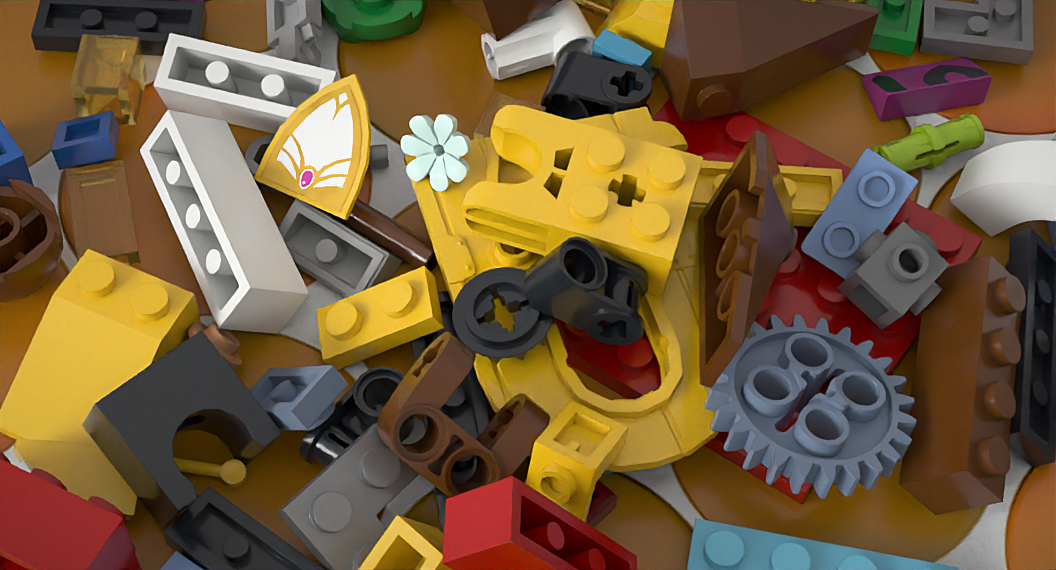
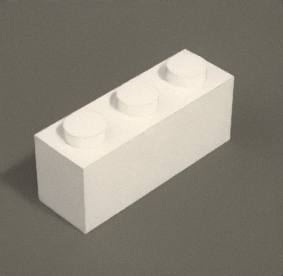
(235, 83)

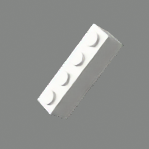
(223, 223)

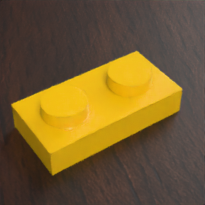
(379, 318)

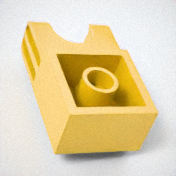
(588, 186)

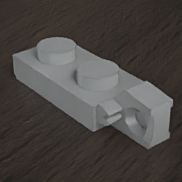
(295, 29)

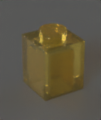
(109, 77)

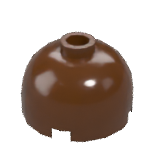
(28, 240)

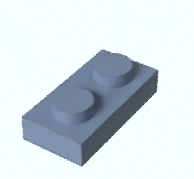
(299, 395)

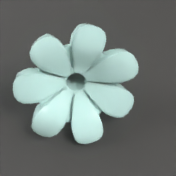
(436, 150)

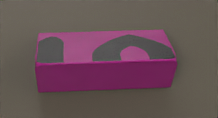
(926, 88)

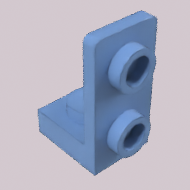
(860, 206)

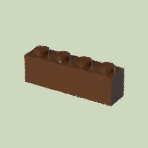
(964, 388)

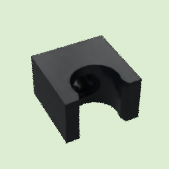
(176, 394)

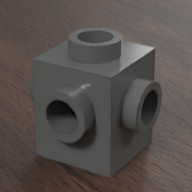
(894, 274)

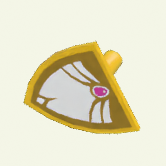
(322, 149)

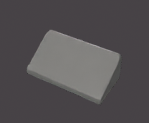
(334, 251)

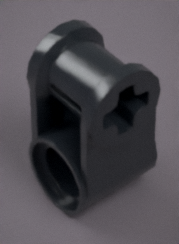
(594, 87)
(588, 287)
(353, 416)

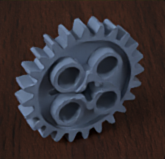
(839, 436)

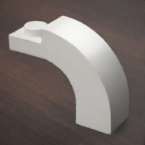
(1009, 185)

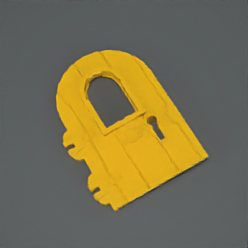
(660, 423)

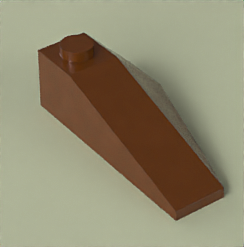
(745, 51)

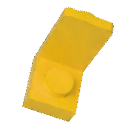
(574, 456)

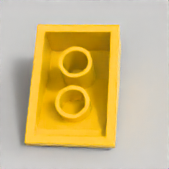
(92, 339)

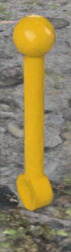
(232, 471)

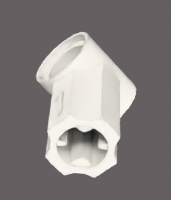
(539, 41)

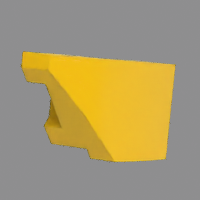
(80, 468)

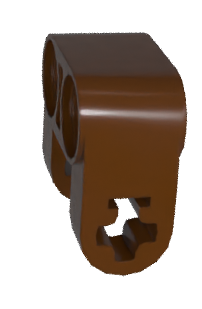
(425, 390)

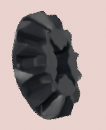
(476, 307)

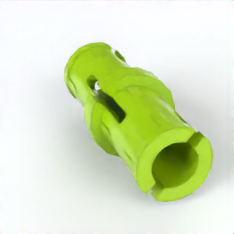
(931, 145)

